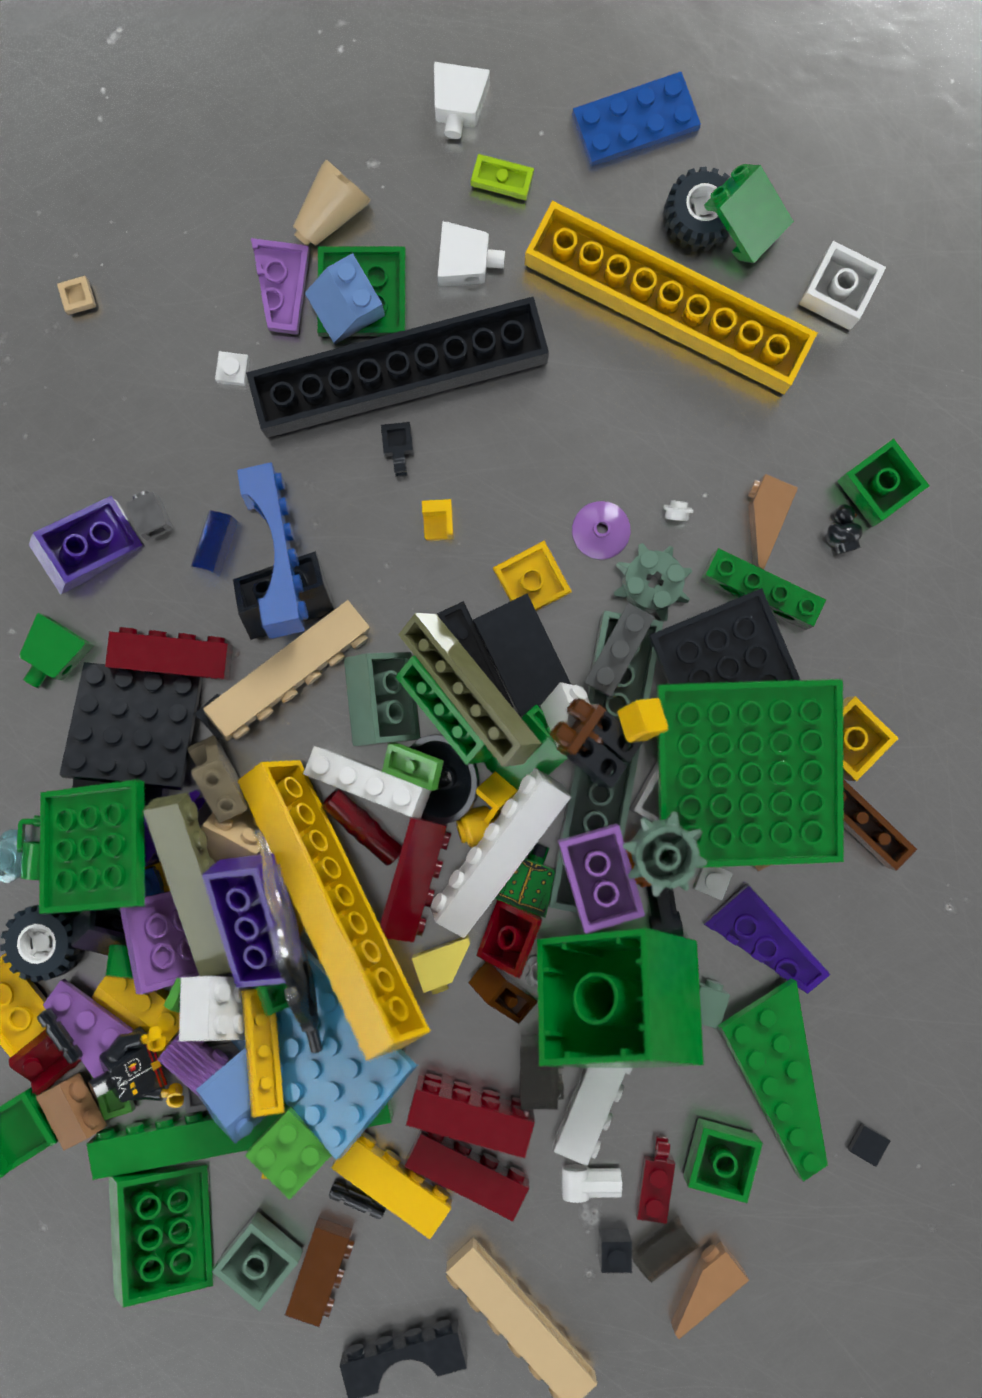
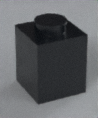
(615, 1251)

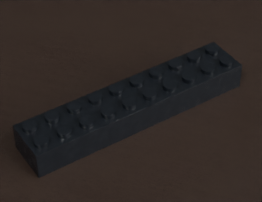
(398, 367)

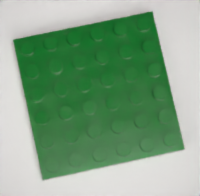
(755, 769)

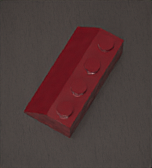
(413, 878)

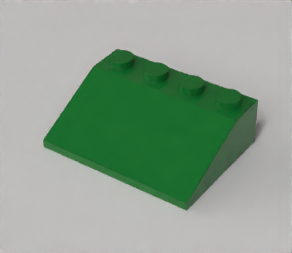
(160, 1233)

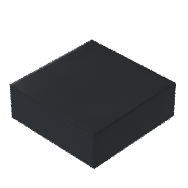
(869, 1145)

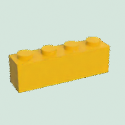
(393, 1185)

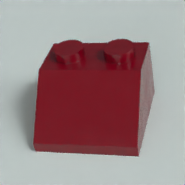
(509, 938)

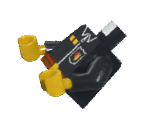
(134, 1071)

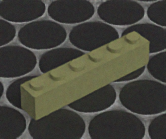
(469, 689)
(184, 860)

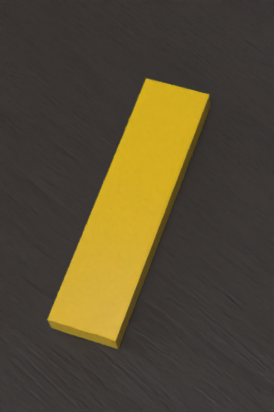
(262, 1057)

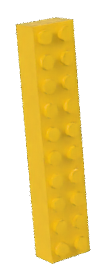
(669, 298)
(333, 908)

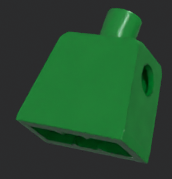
(51, 650)

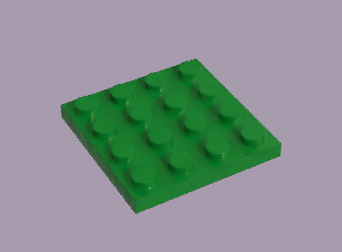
(92, 848)

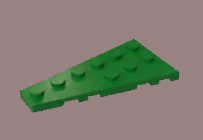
(775, 1060)

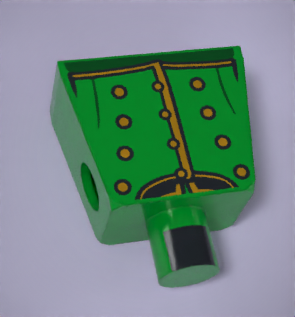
(531, 883)

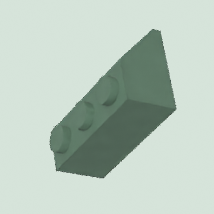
(377, 701)

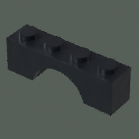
(437, 1347)

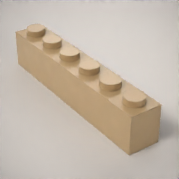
(287, 670)
(520, 1322)

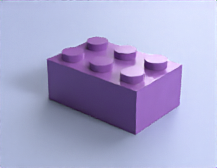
(599, 878)

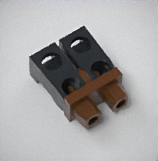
(595, 742)

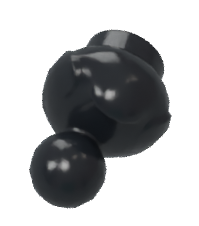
(844, 536)

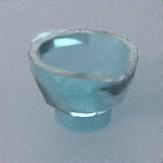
(9, 857)

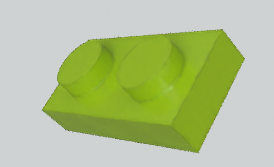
(502, 177)

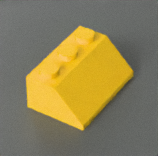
(138, 1010)

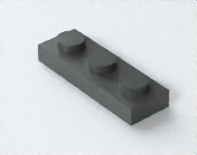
(619, 650)

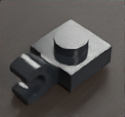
(397, 443)

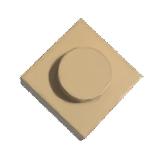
(76, 295)

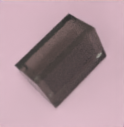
(664, 1249)

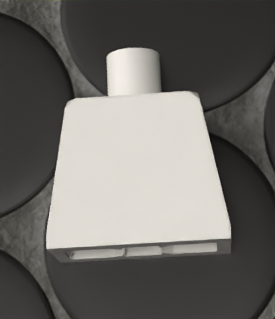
(459, 96)
(465, 256)

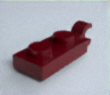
(656, 1184)

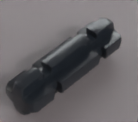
(59, 1036)
(356, 1200)

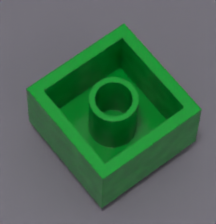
(883, 483)
(722, 1160)

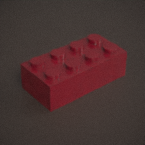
(471, 1115)

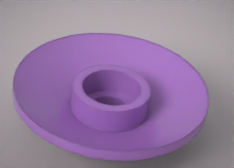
(597, 544)

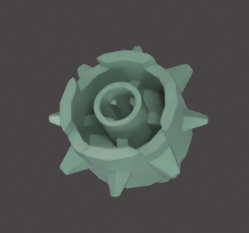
(665, 569)
(681, 859)

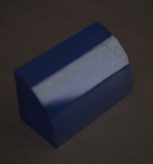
(214, 543)

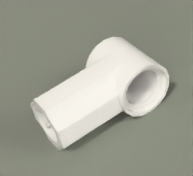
(582, 1183)

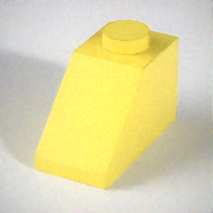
(439, 964)

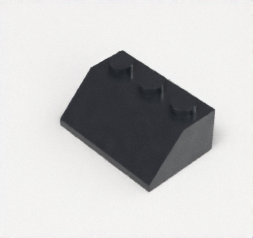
(256, 584)

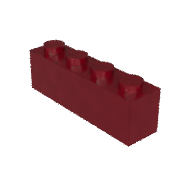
(169, 655)
(468, 1173)

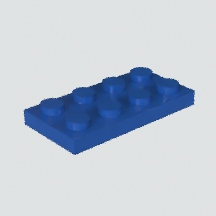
(636, 118)

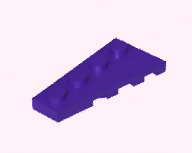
(760, 932)

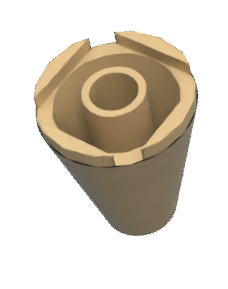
(328, 205)

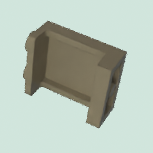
(217, 779)

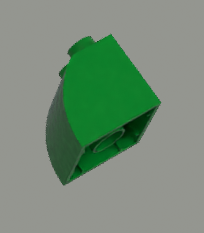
(619, 1000)

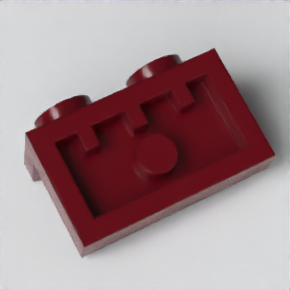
(40, 1063)

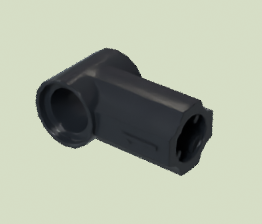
(663, 912)

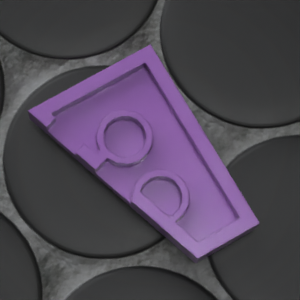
(282, 282)
(87, 1023)

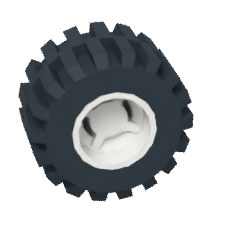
(687, 213)
(40, 944)

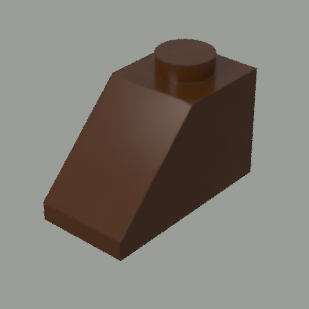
(502, 992)

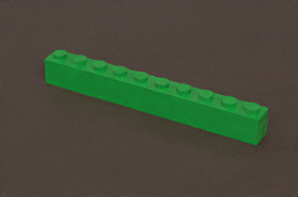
(175, 1142)

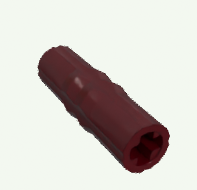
(362, 826)

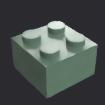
(258, 1261)

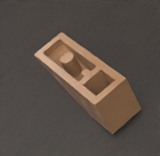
(767, 514)
(711, 1283)

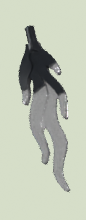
(289, 951)

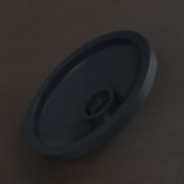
(454, 796)

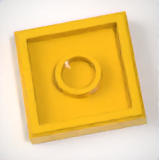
(533, 573)

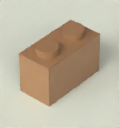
(71, 1111)

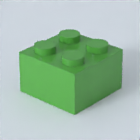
(288, 1153)

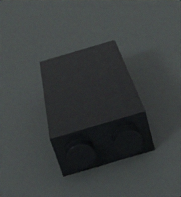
(521, 652)

